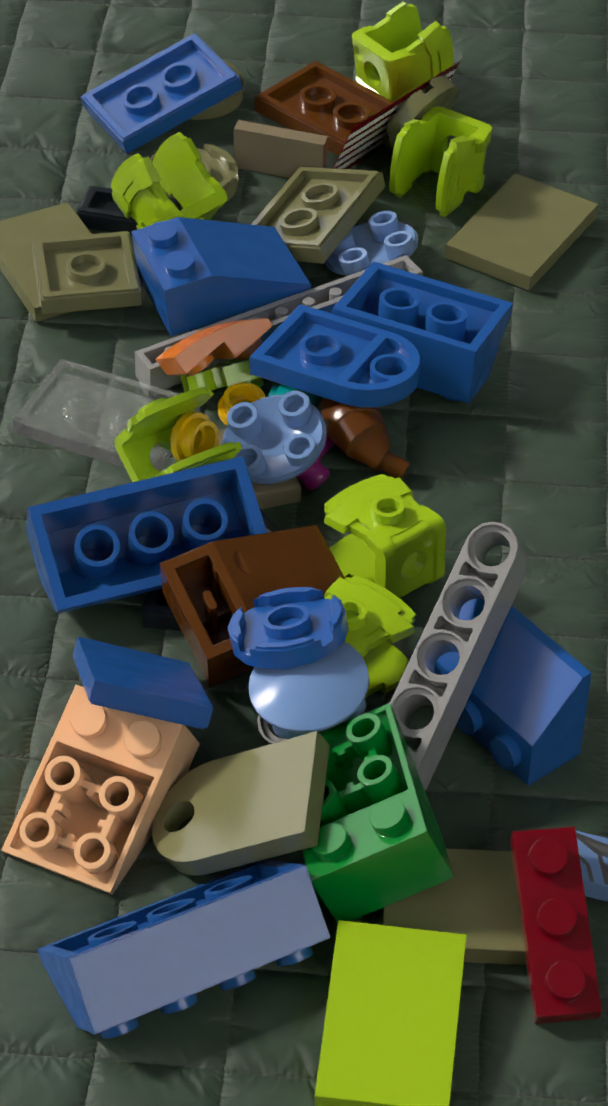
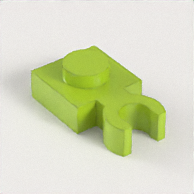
(222, 375)

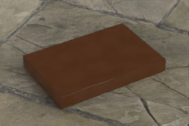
(320, 103)

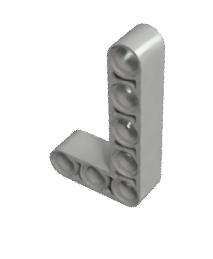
(448, 633)

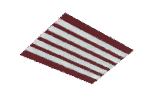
(367, 136)

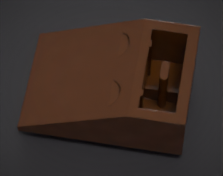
(228, 574)

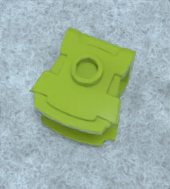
(400, 52)
(424, 147)
(178, 171)
(153, 429)
(386, 534)
(373, 620)

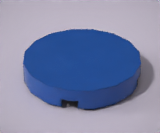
(288, 628)

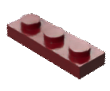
(555, 925)

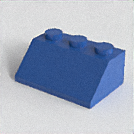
(448, 325)
(526, 698)

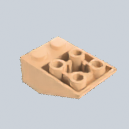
(98, 792)

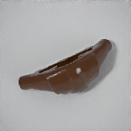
(361, 436)

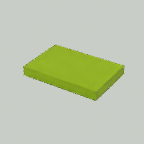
(390, 1017)

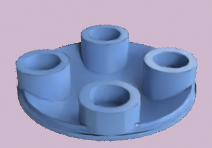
(376, 241)
(277, 436)
(312, 694)

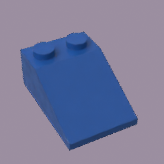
(213, 270)

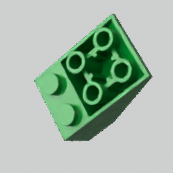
(375, 821)

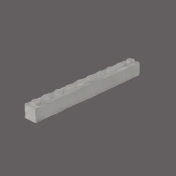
(320, 298)

